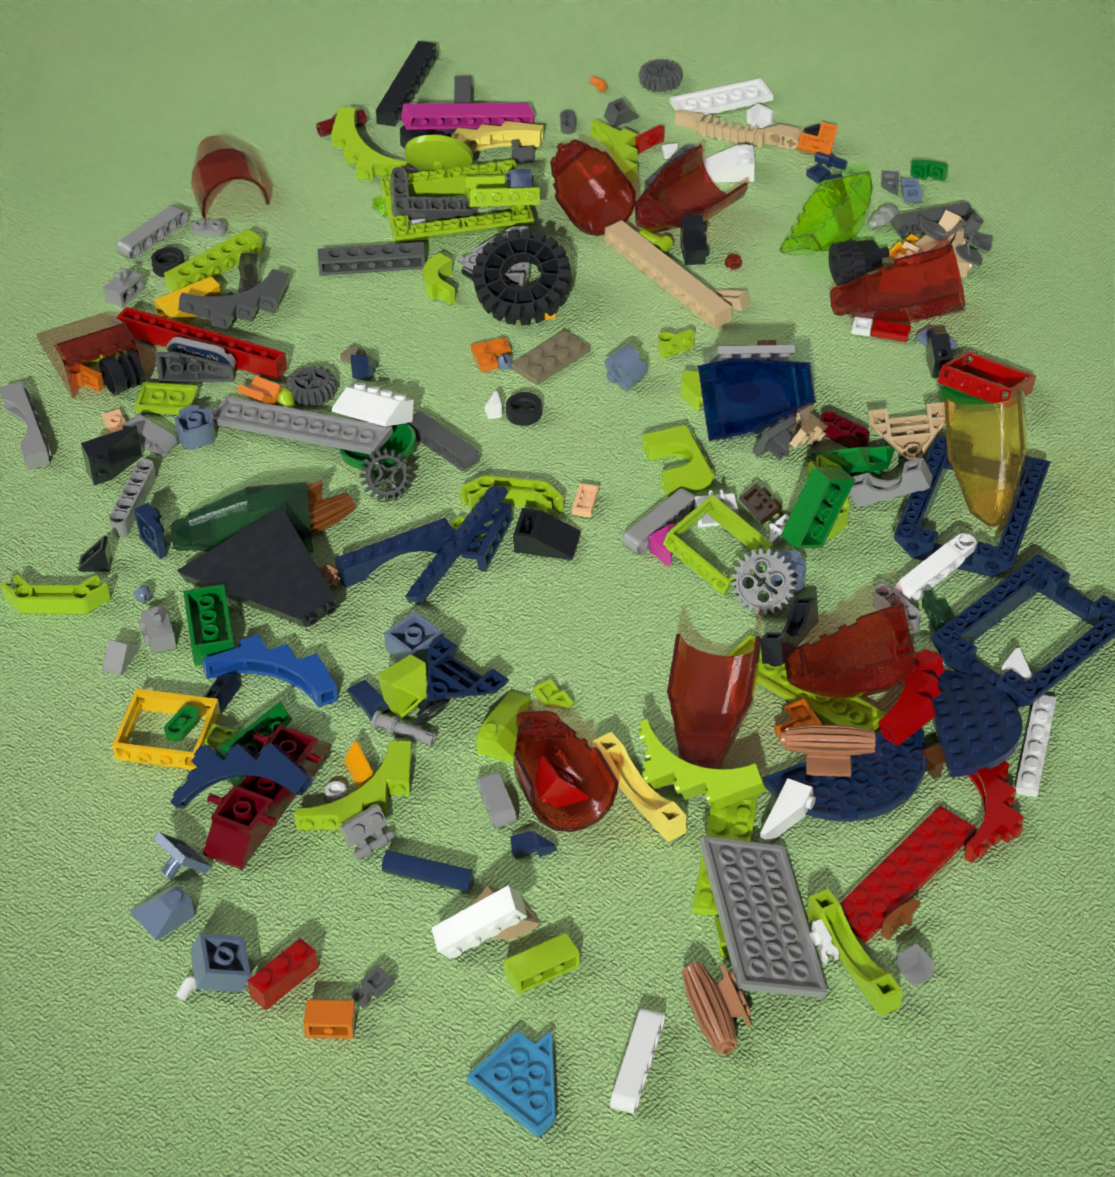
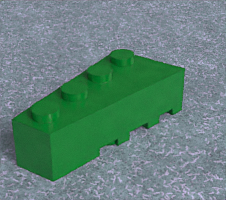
(263, 723)

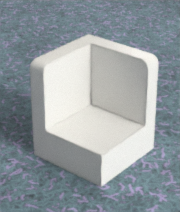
(759, 116)

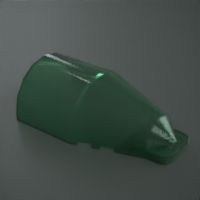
(230, 514)

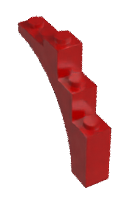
(915, 702)
(999, 816)

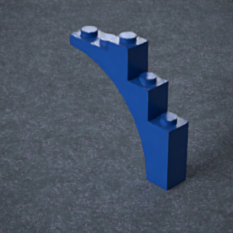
(280, 662)

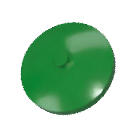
(402, 441)

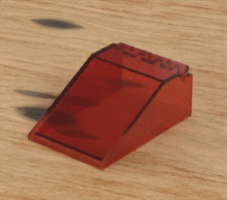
(85, 341)

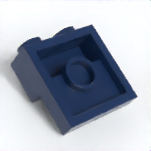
(151, 529)

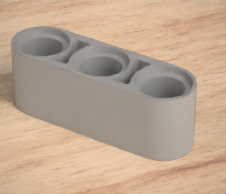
(152, 436)
(886, 596)
(496, 800)

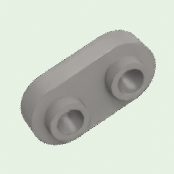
(208, 228)

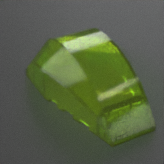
(831, 215)

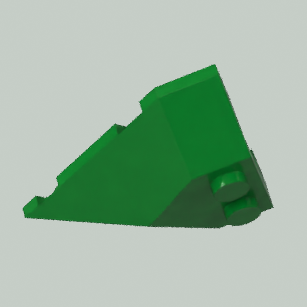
(860, 459)

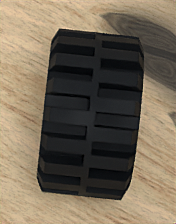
(846, 262)

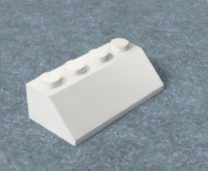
(374, 405)

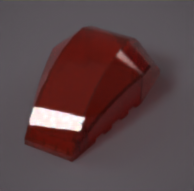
(858, 658)

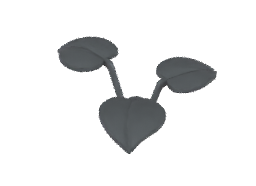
(979, 240)

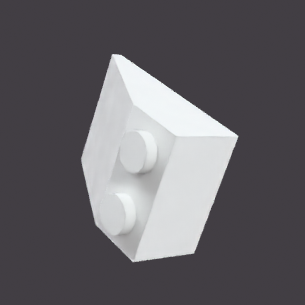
(732, 165)

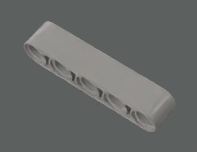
(152, 232)
(132, 496)
(669, 512)

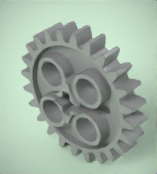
(775, 567)

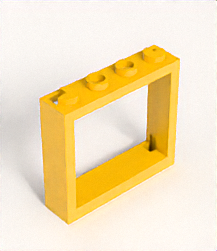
(165, 703)

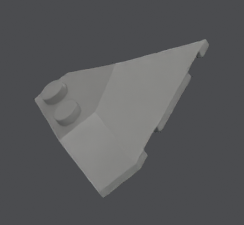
(516, 275)

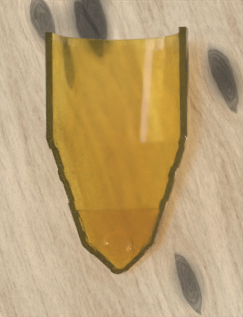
(988, 454)

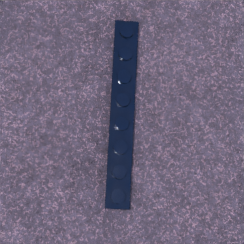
(457, 543)

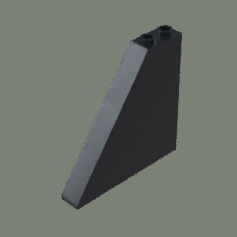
(268, 571)

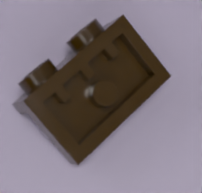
(760, 504)

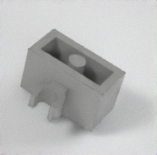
(123, 287)
(158, 629)

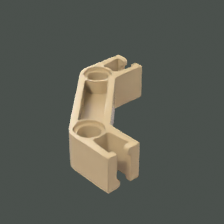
(948, 222)

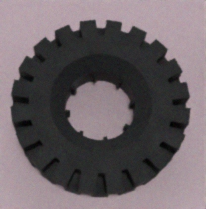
(526, 302)

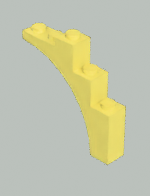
(497, 136)

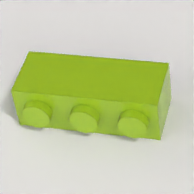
(541, 963)

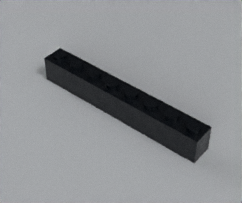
(406, 83)

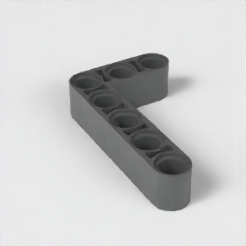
(425, 204)

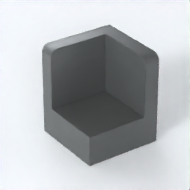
(521, 154)

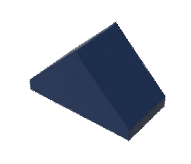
(363, 367)

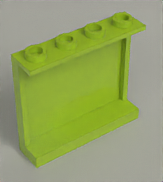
(492, 191)

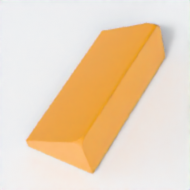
(358, 765)

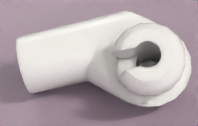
(186, 988)

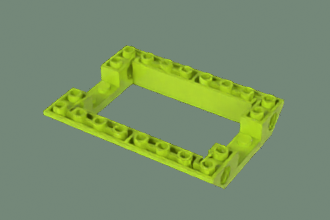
(447, 183)

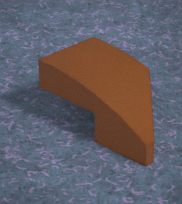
(901, 915)

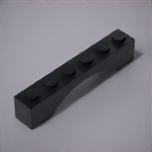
(778, 646)

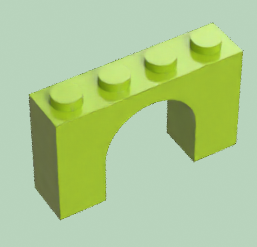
(679, 443)

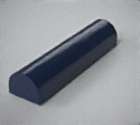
(428, 871)

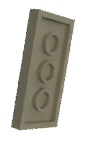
(550, 357)

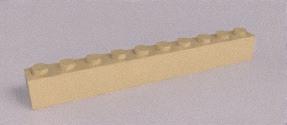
(668, 274)

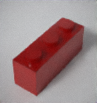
(283, 974)

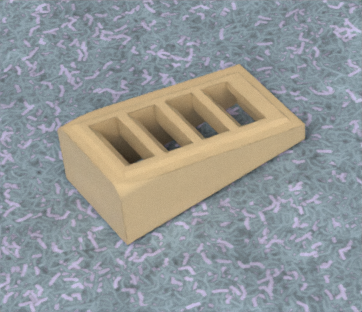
(737, 299)

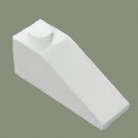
(788, 810)

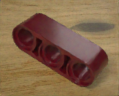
(845, 431)

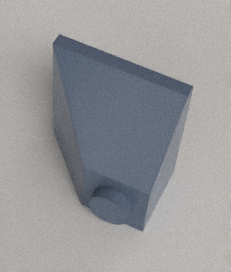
(164, 911)

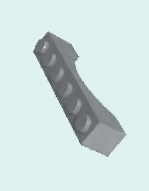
(33, 446)

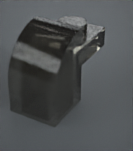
(249, 271)

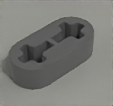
(567, 121)

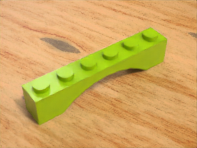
(874, 982)

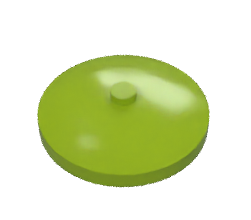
(437, 152)

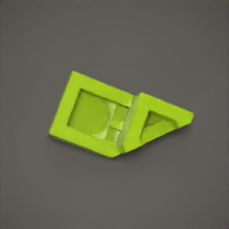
(551, 696)

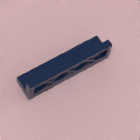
(494, 535)

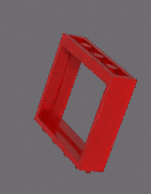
(954, 376)

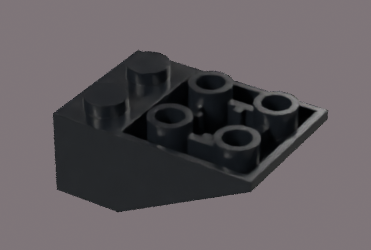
(544, 535)

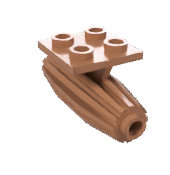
(828, 747)
(715, 1005)

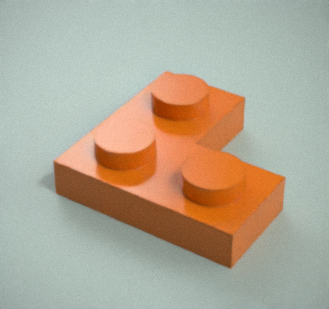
(821, 143)
(486, 353)
(799, 714)

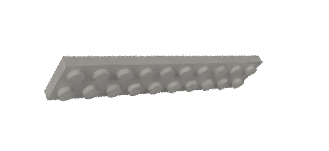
(301, 425)

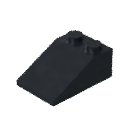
(111, 454)

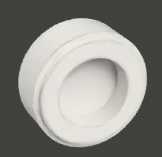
(335, 791)

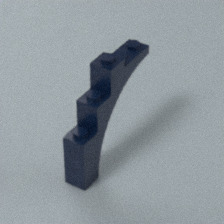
(240, 761)

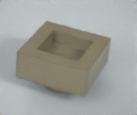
(346, 355)

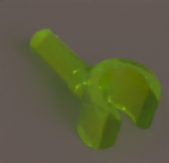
(378, 202)

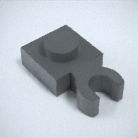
(374, 984)

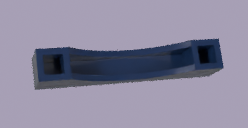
(359, 564)

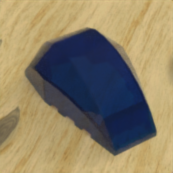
(752, 394)

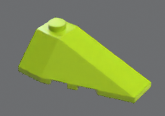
(499, 731)

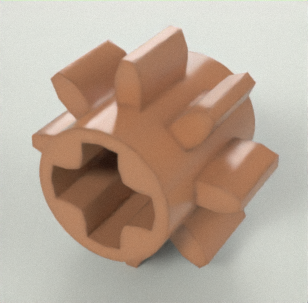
(330, 575)

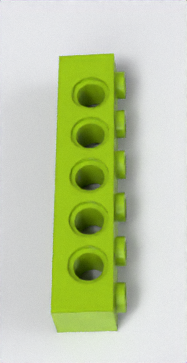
(213, 261)

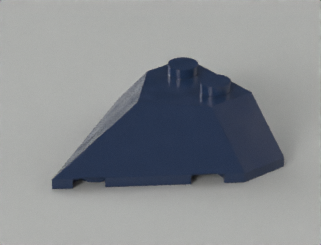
(452, 678)

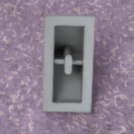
(118, 656)

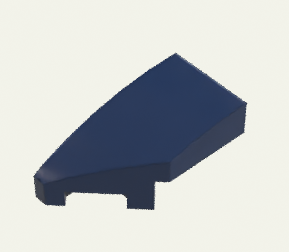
(530, 842)

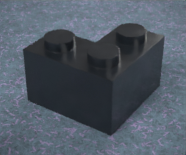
(693, 240)

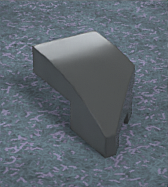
(890, 181)

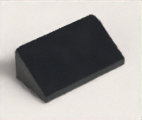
(224, 690)

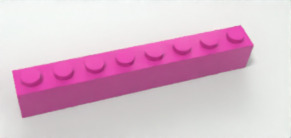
(464, 115)

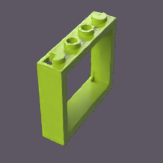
(728, 520)

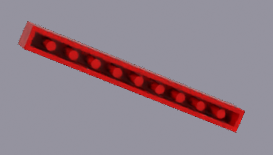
(248, 356)

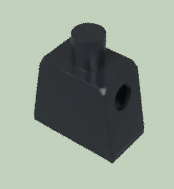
(873, 254)
(934, 360)

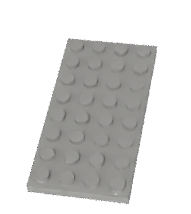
(762, 918)

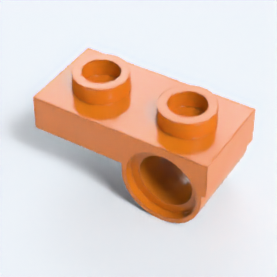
(86, 376)

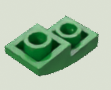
(926, 168)

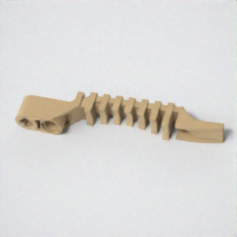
(777, 135)

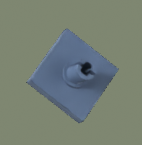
(180, 854)

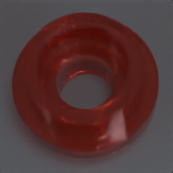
(733, 261)

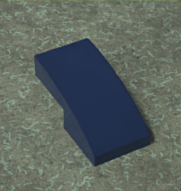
(368, 698)

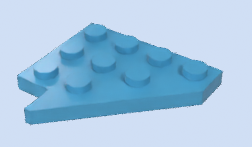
(520, 1081)

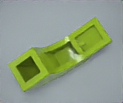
(434, 273)

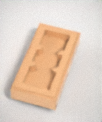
(113, 420)
(585, 500)

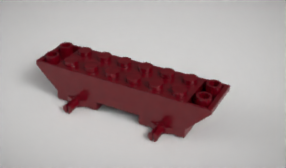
(255, 806)

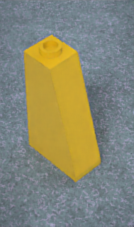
(168, 305)

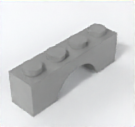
(870, 490)

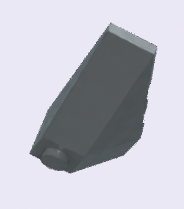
(184, 368)

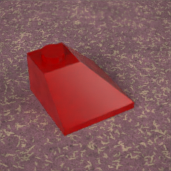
(557, 785)

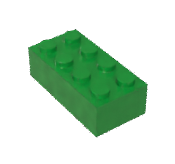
(817, 507)
(208, 622)

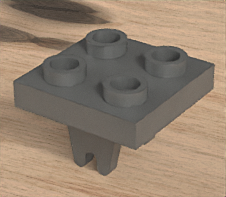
(776, 439)

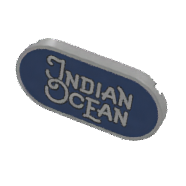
(200, 350)

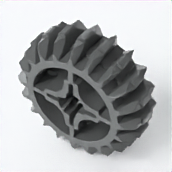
(660, 75)
(312, 385)
(399, 465)

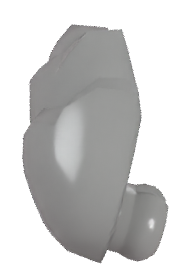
(882, 216)

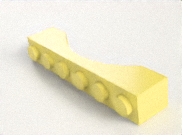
(660, 812)

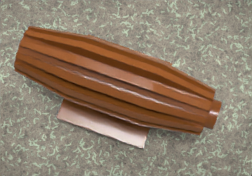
(327, 511)

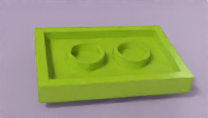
(165, 398)

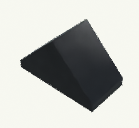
(97, 557)

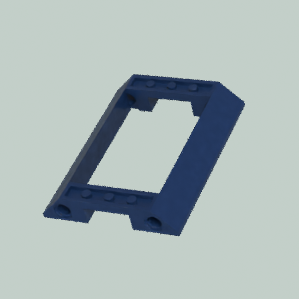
(985, 559)
(1036, 575)

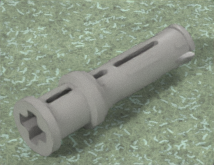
(395, 726)

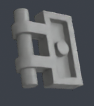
(361, 827)

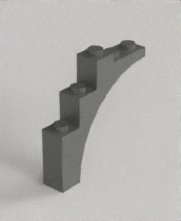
(243, 305)

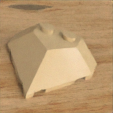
(909, 434)

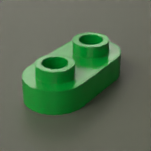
(179, 726)

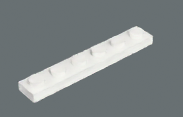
(1035, 746)

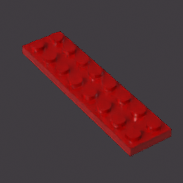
(905, 871)

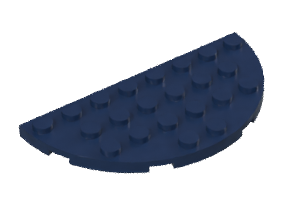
(974, 723)
(876, 783)

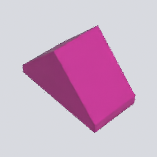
(656, 545)

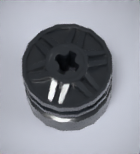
(121, 371)

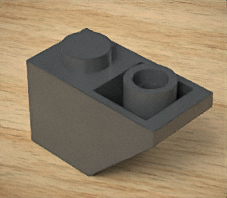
(619, 113)

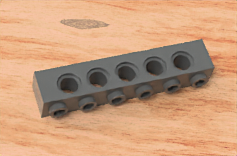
(371, 258)

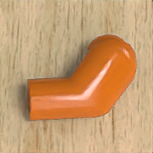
(599, 83)

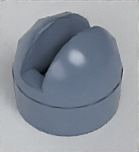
(501, 362)
(142, 594)

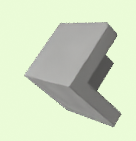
(915, 965)

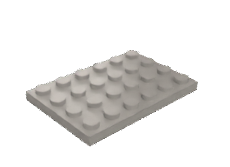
(761, 352)

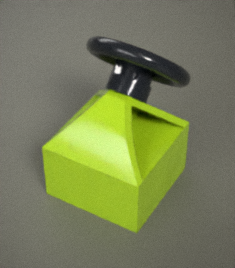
(405, 690)

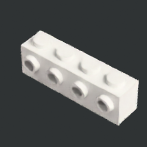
(479, 922)

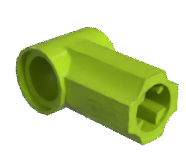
(663, 243)

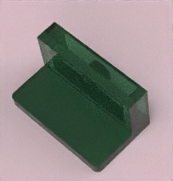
(937, 611)

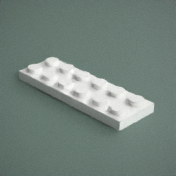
(723, 97)

